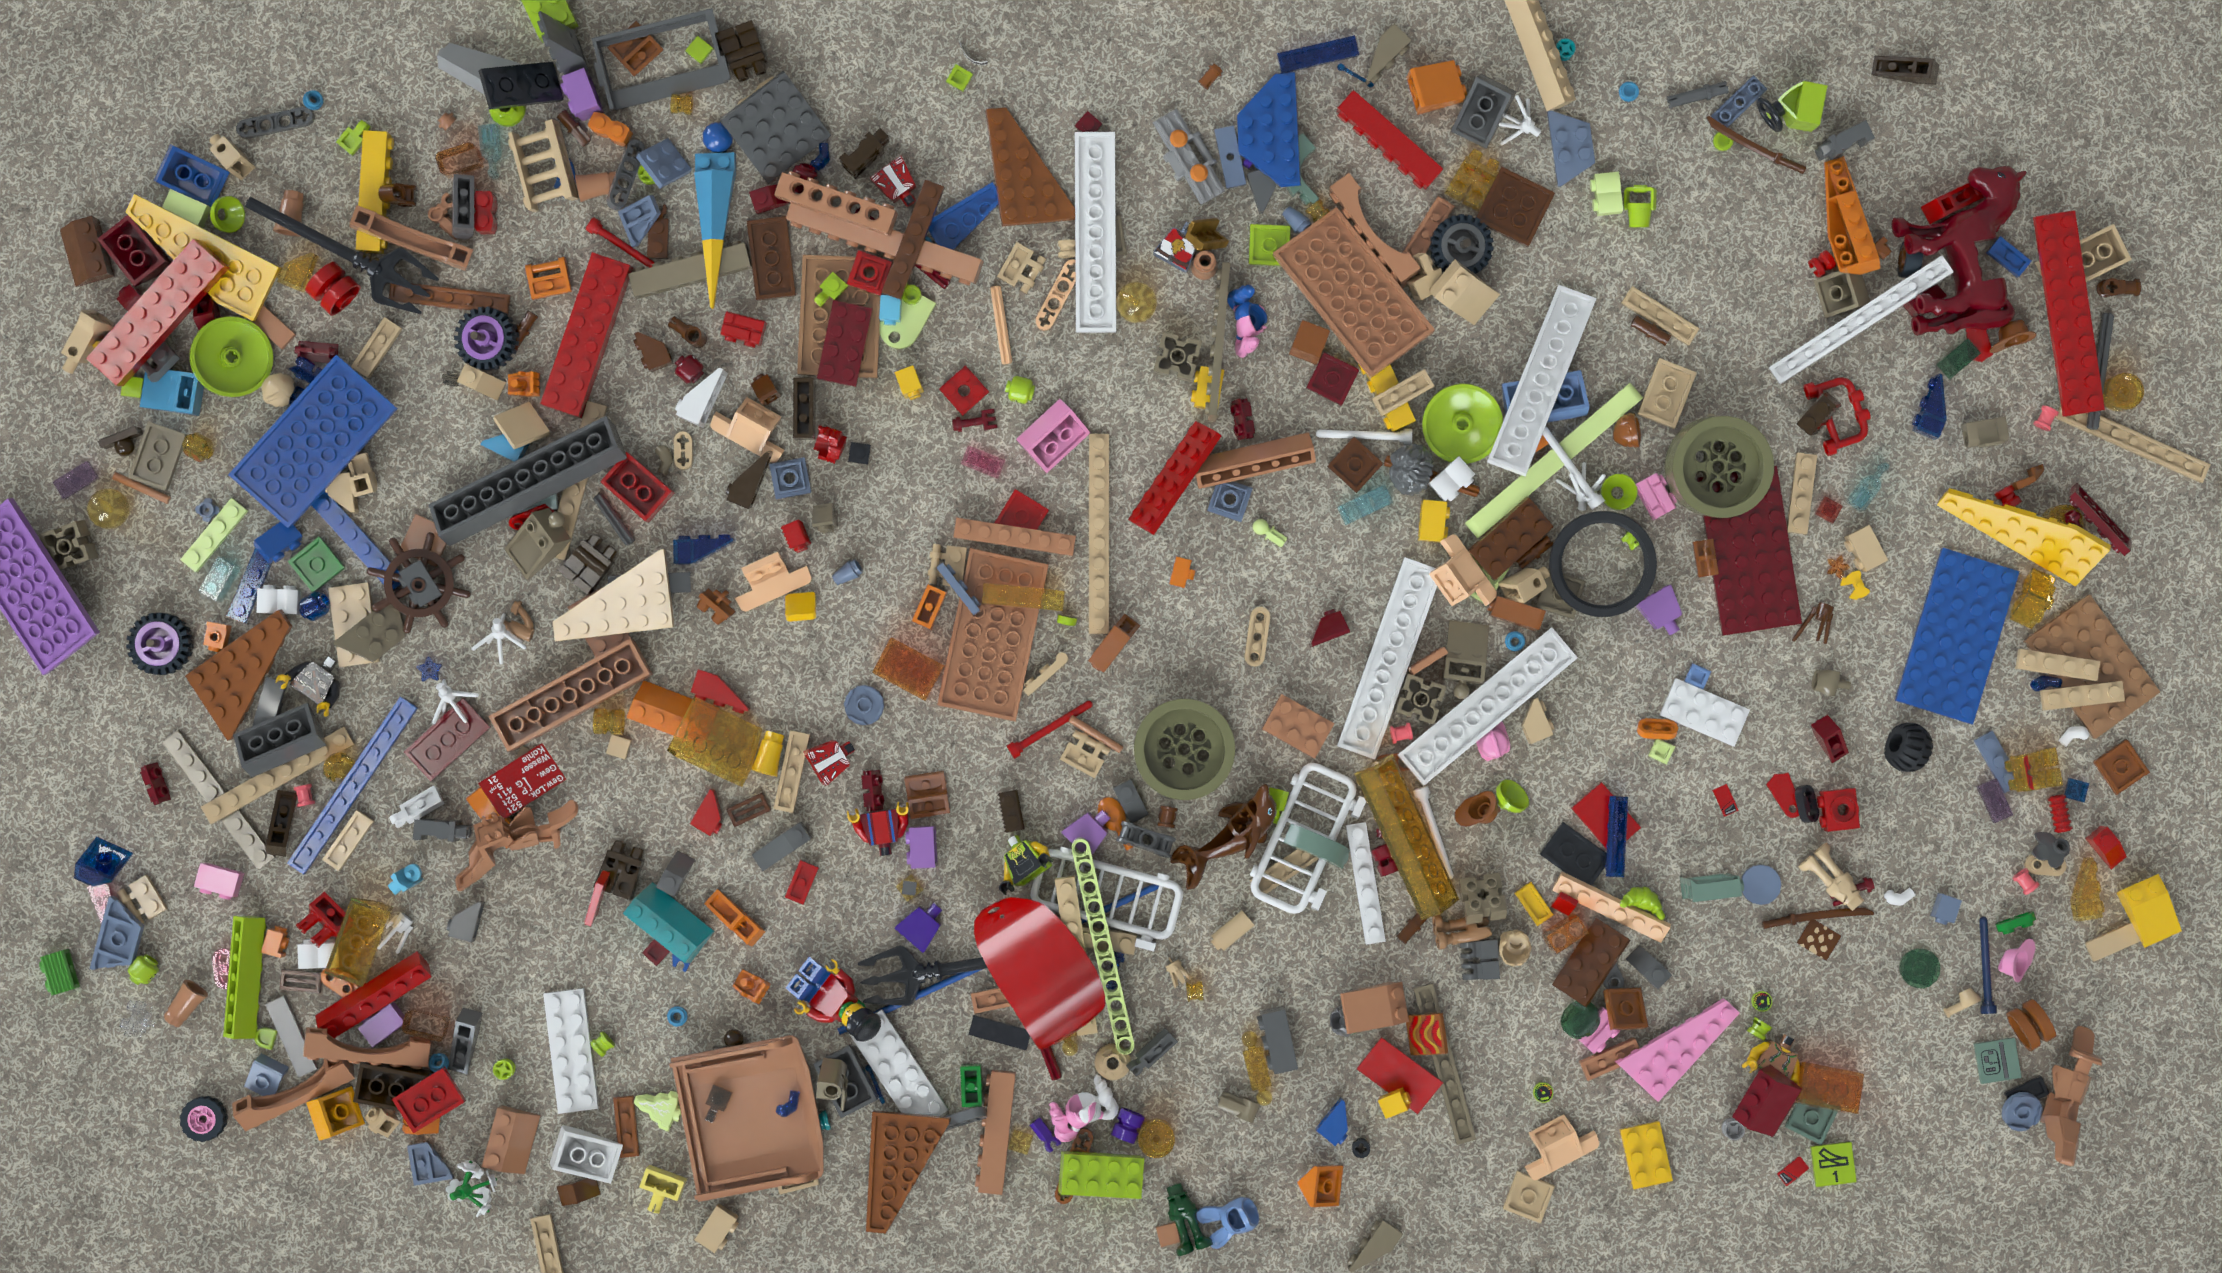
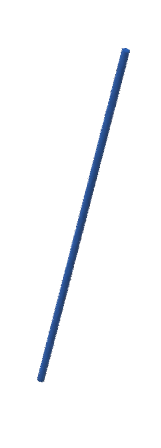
(959, 976)

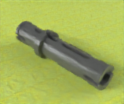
(1705, 92)

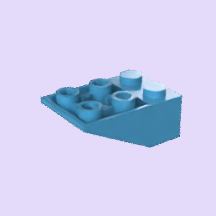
(173, 393)

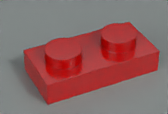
(801, 882)

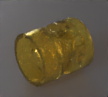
(608, 721)

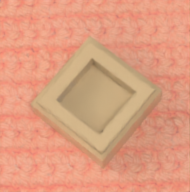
(618, 746)

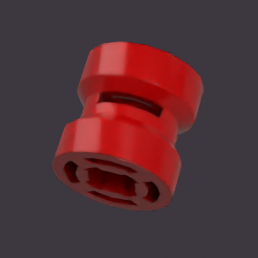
(1822, 263)
(2007, 496)

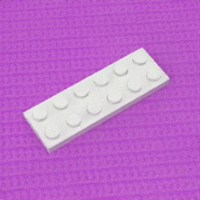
(571, 1050)
(900, 1072)

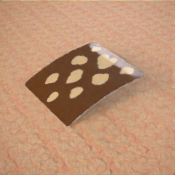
(1819, 939)

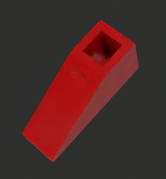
(715, 688)

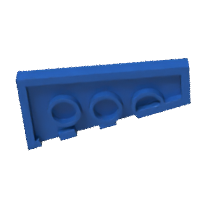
(962, 218)

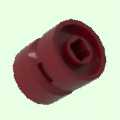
(1381, 854)

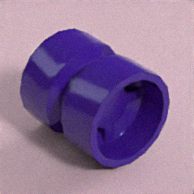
(1127, 1126)

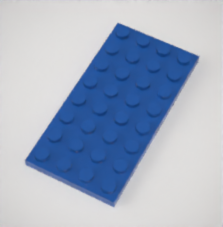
(313, 441)
(1957, 636)

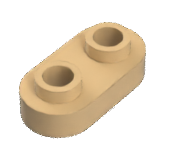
(2044, 868)

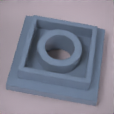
(798, 487)
(1236, 510)

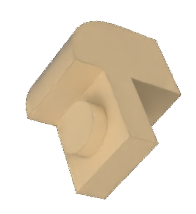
(1428, 276)
(363, 478)

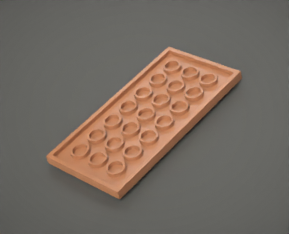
(1353, 292)
(993, 647)

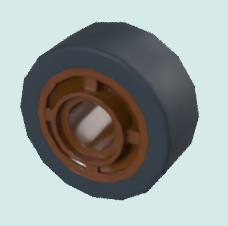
(1908, 263)

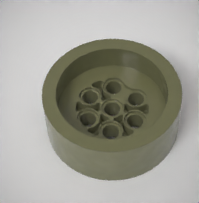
(1753, 466)
(1217, 742)

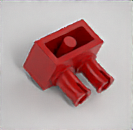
(328, 913)

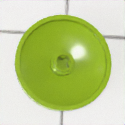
(231, 356)
(1462, 422)

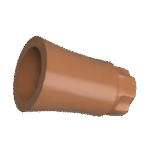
(594, 184)
(292, 206)
(1204, 272)
(184, 1003)

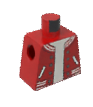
(895, 182)
(829, 759)

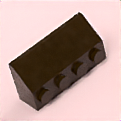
(382, 1083)

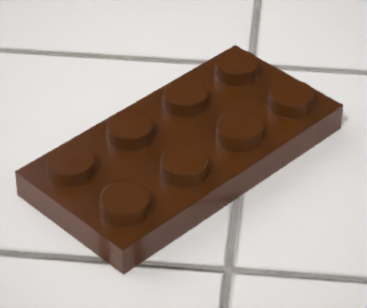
(771, 258)
(1510, 538)
(1591, 962)

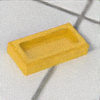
(1533, 903)

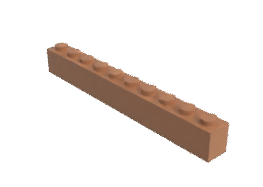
(931, 257)

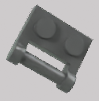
(165, 358)

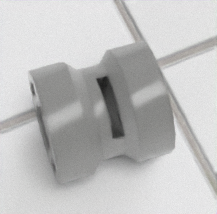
(1736, 1129)

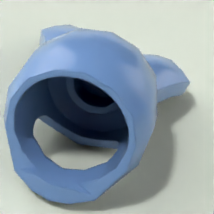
(1236, 1217)

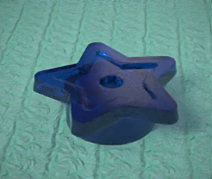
(433, 674)

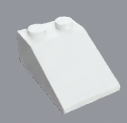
(700, 400)
(585, 1154)

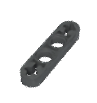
(275, 119)
(623, 173)

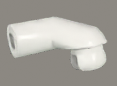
(2074, 732)
(1899, 899)

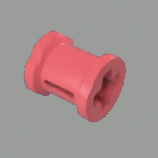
(2046, 418)
(1401, 733)
(304, 795)
(2025, 881)

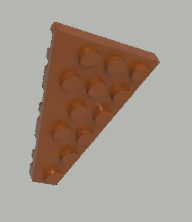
(1023, 182)
(235, 673)
(897, 1156)

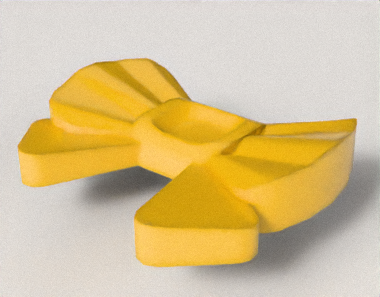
(1855, 579)

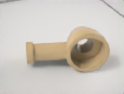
(1967, 998)

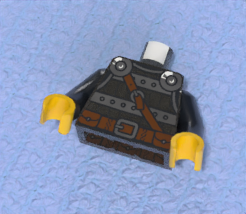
(315, 682)

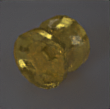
(1317, 209)
(1194, 991)

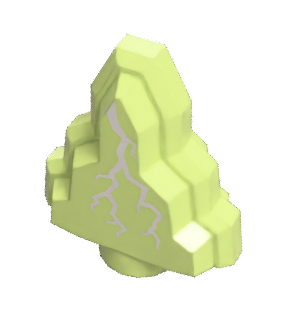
(662, 1108)

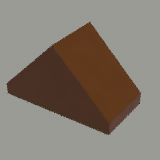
(578, 1191)

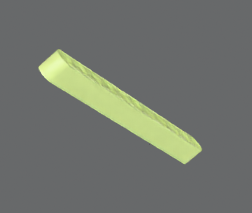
(1551, 463)
(1108, 954)

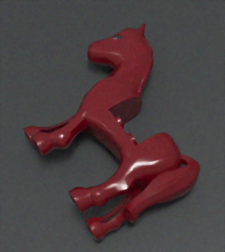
(1975, 302)

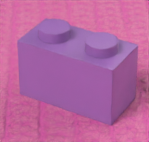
(382, 1025)

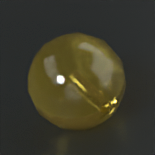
(1136, 302)
(108, 508)

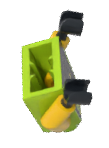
(1024, 863)

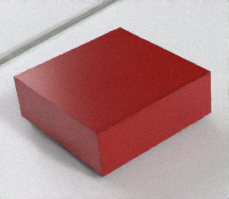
(1564, 903)

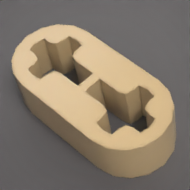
(688, 450)

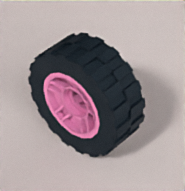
(196, 1128)

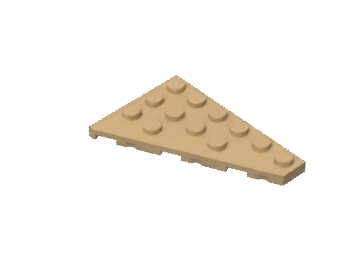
(628, 604)

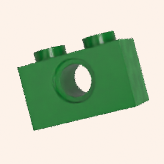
(971, 1085)

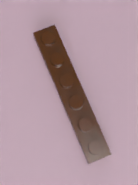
(913, 239)

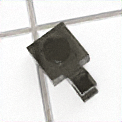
(718, 1100)

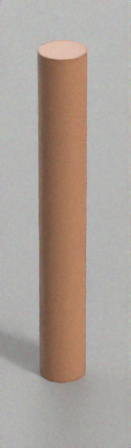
(141, 487)
(1095, 733)

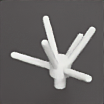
(1525, 125)
(1581, 497)
(499, 632)
(447, 696)

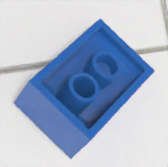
(191, 175)

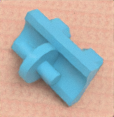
(405, 878)

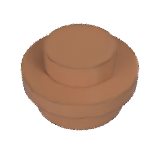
(446, 120)

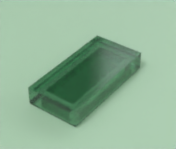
(1958, 358)

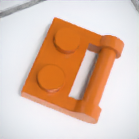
(551, 284)

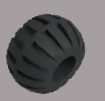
(1908, 747)

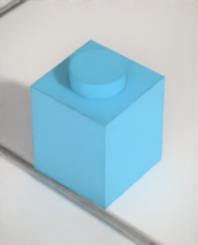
(890, 310)

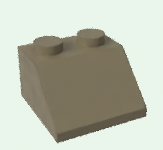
(1841, 293)

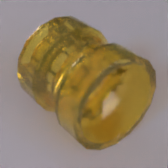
(681, 104)

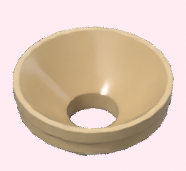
(1104, 1054)

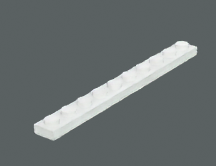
(1861, 319)

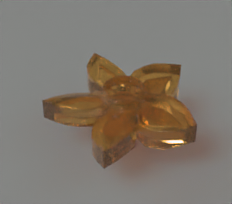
(1837, 567)

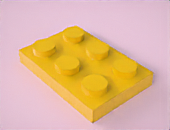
(1646, 1155)

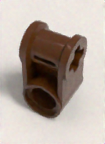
(398, 194)

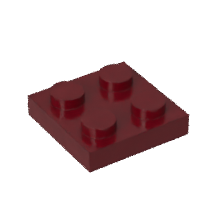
(1332, 379)

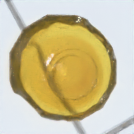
(337, 766)

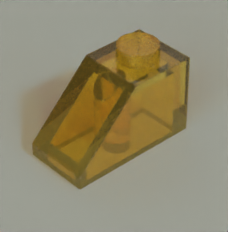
(298, 272)

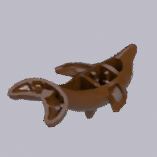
(1243, 831)

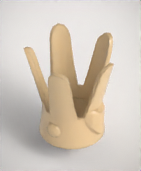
(1177, 972)

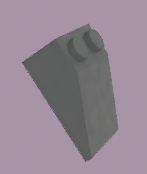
(1483, 110)

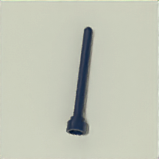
(1988, 1006)

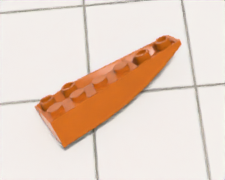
(1846, 222)

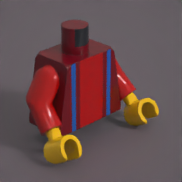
(881, 827)

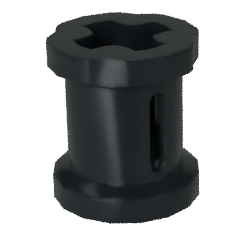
(1356, 1144)

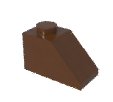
(765, 389)

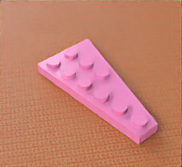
(1671, 1054)

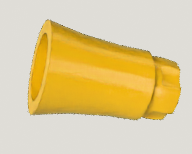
(769, 754)

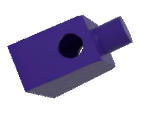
(920, 926)

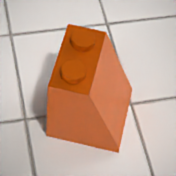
(1436, 86)

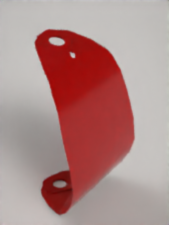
(1039, 969)

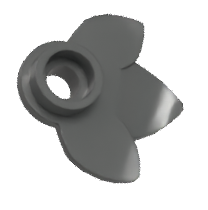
(2049, 849)

